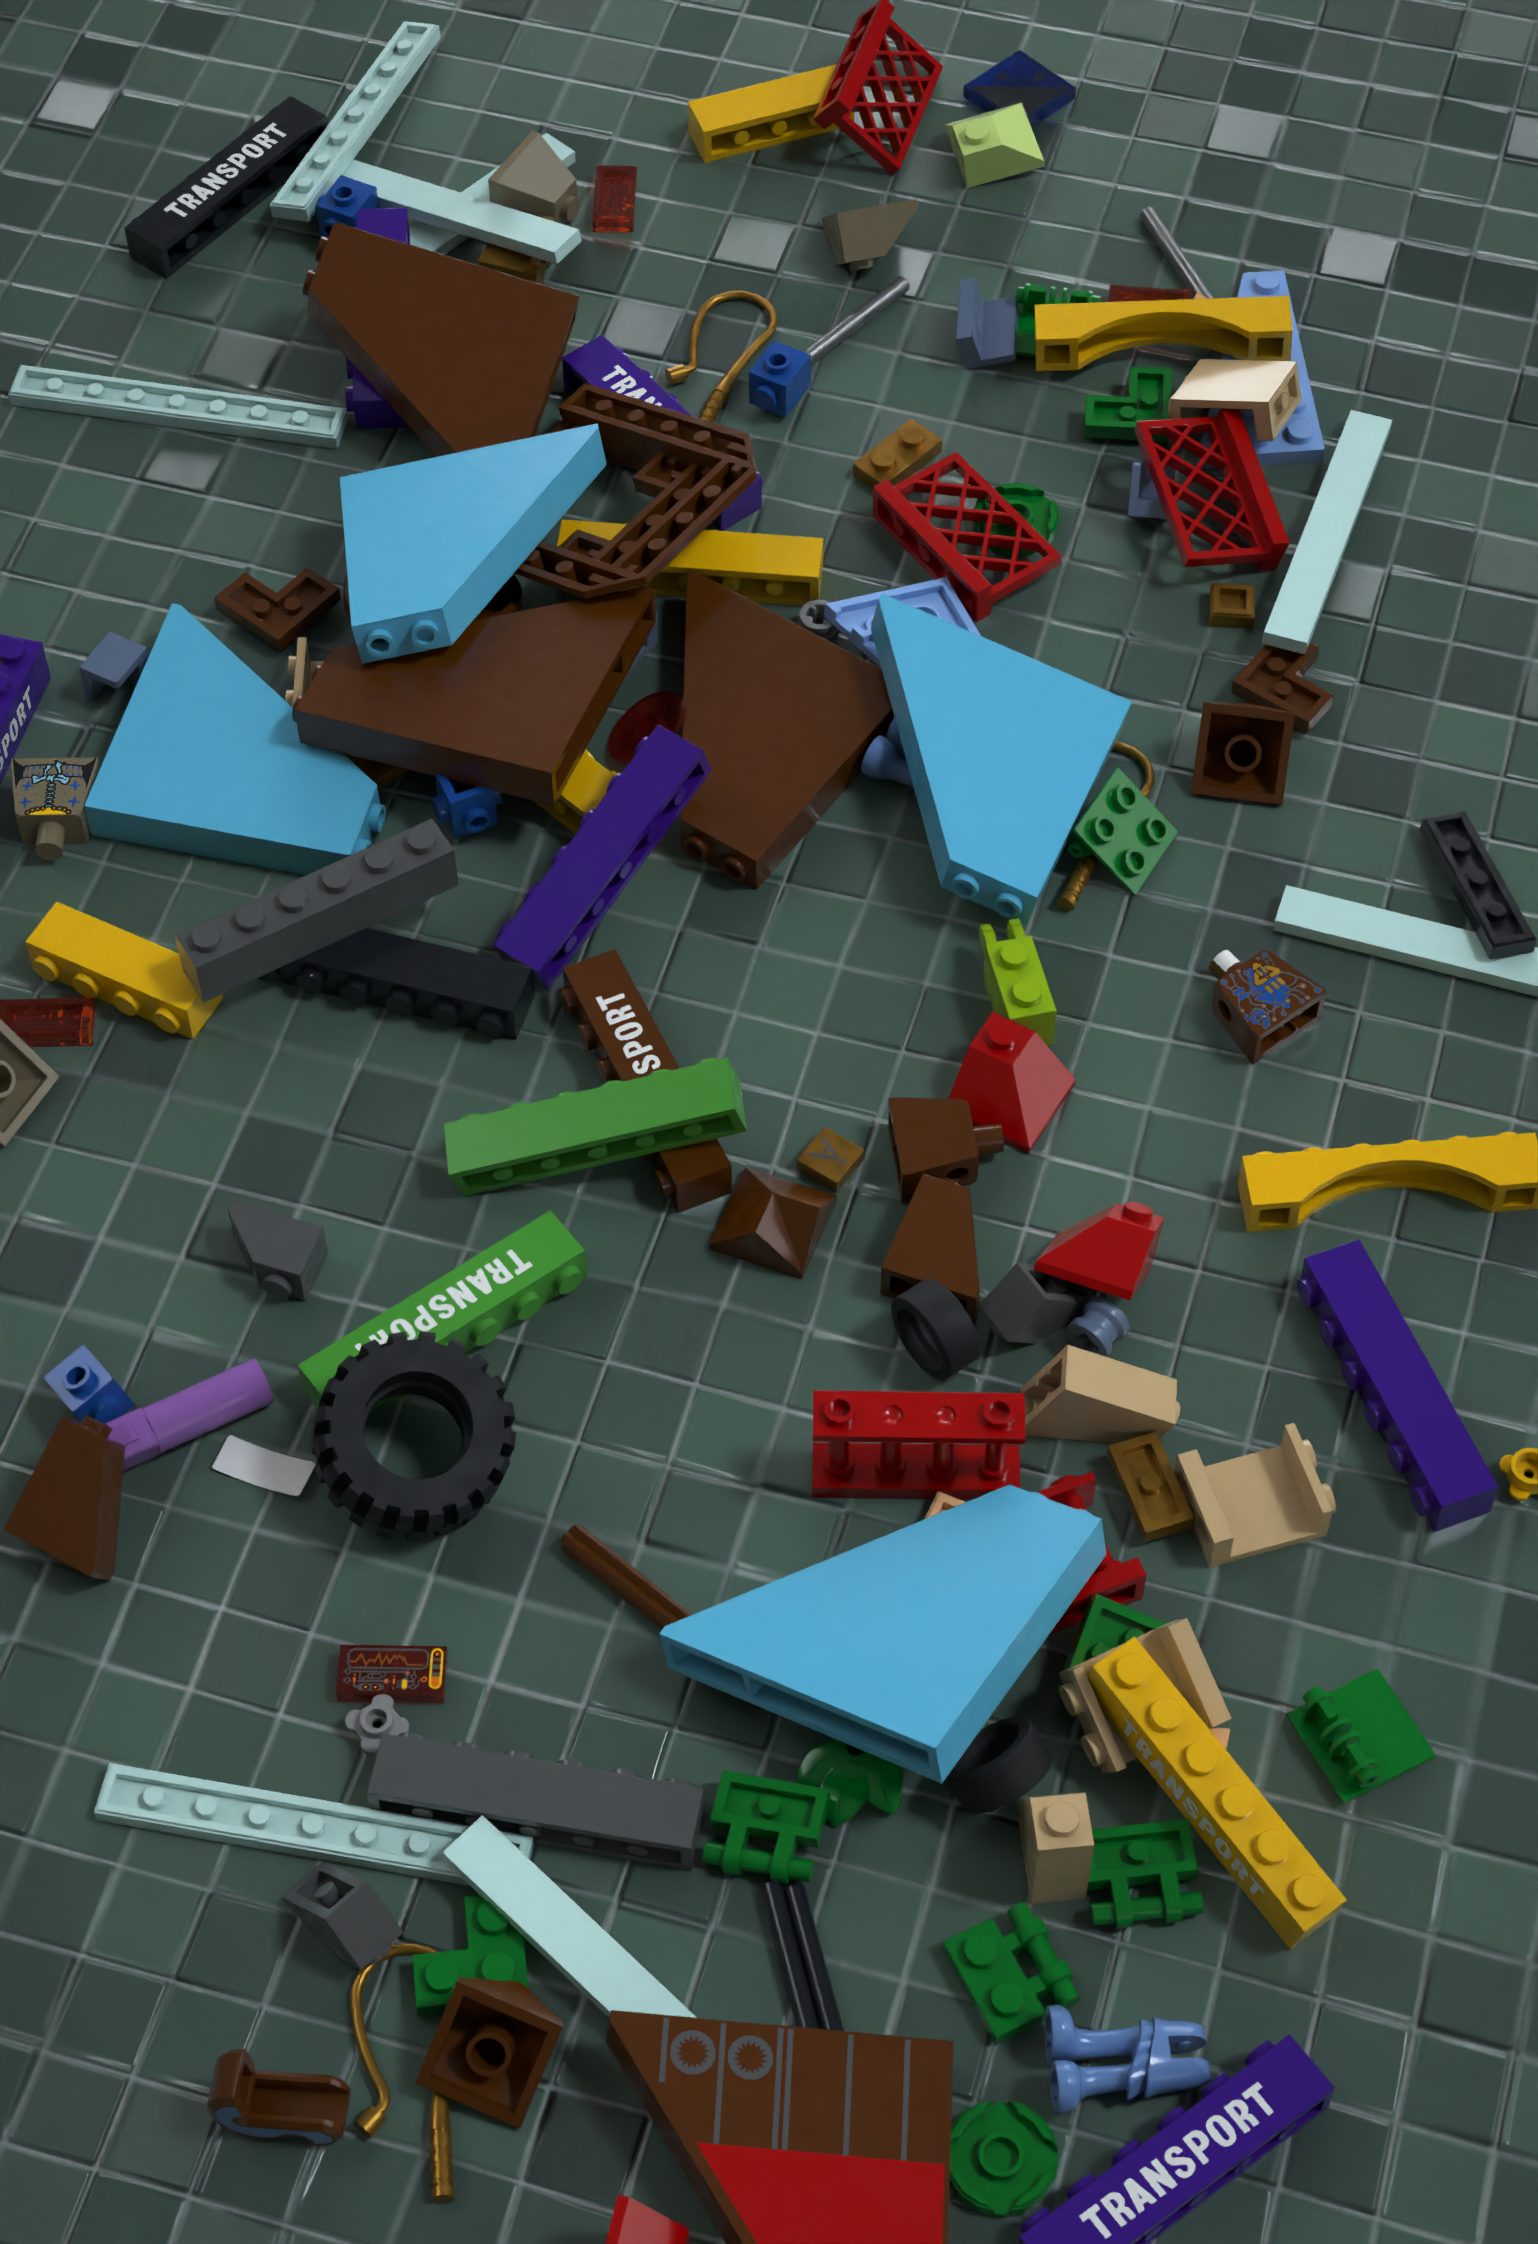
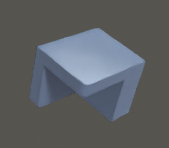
(1143, 495)
(113, 664)

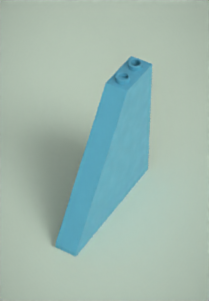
(449, 531)
(993, 752)
(220, 769)
(906, 1634)

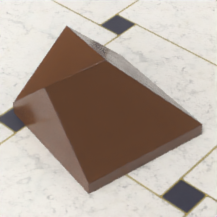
(1243, 752)
(773, 1222)
(491, 2048)

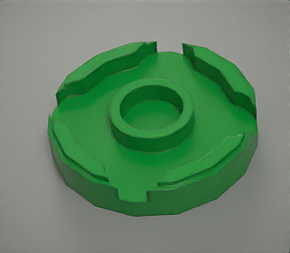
(1031, 505)
(1002, 2159)

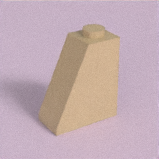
(1098, 1399)
(1056, 1845)

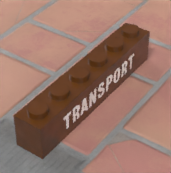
(631, 1047)

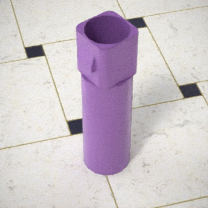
(191, 1412)

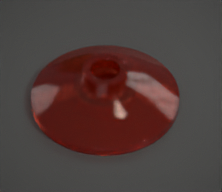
(640, 721)

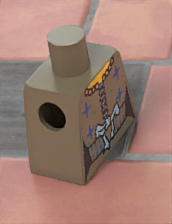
(51, 801)

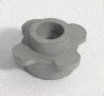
(379, 1710)

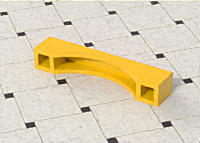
(1240, 327)
(1488, 1171)

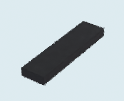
(1477, 885)

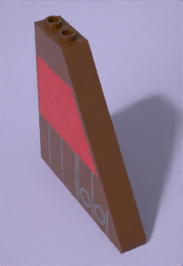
(799, 2126)

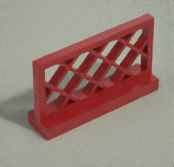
(858, 69)
(1242, 487)
(932, 545)

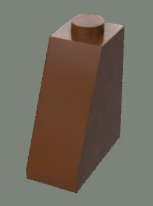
(935, 1244)
(75, 1498)

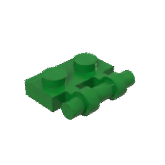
(767, 1810)
(1141, 1856)
(995, 1981)

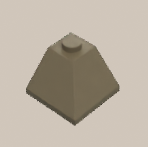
(535, 182)
(867, 232)
(23, 1082)

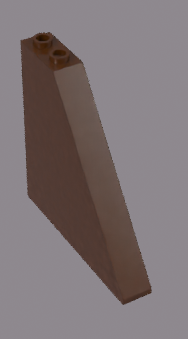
(441, 338)
(495, 707)
(778, 725)

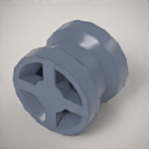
(1098, 1327)

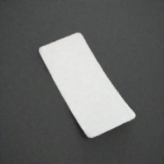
(263, 1467)

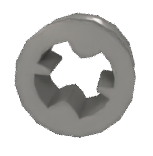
(810, 613)

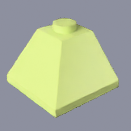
(994, 145)

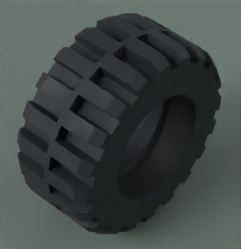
(428, 1371)

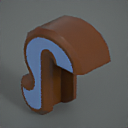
(277, 2102)

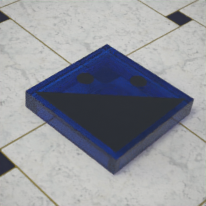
(1020, 81)

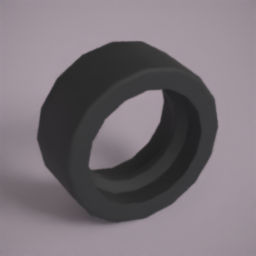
(935, 1329)
(1000, 1765)

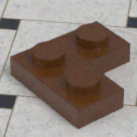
(280, 615)
(1277, 682)

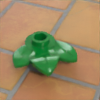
(851, 1780)

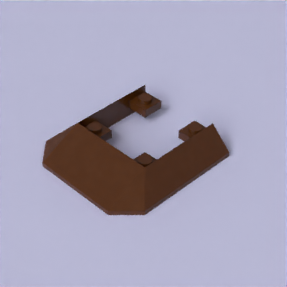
(681, 461)

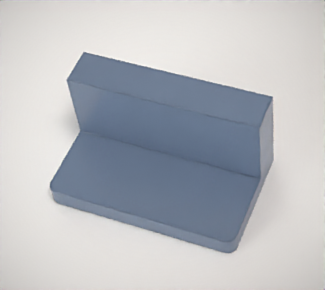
(986, 328)

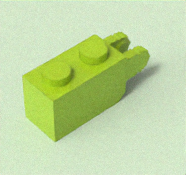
(1017, 980)

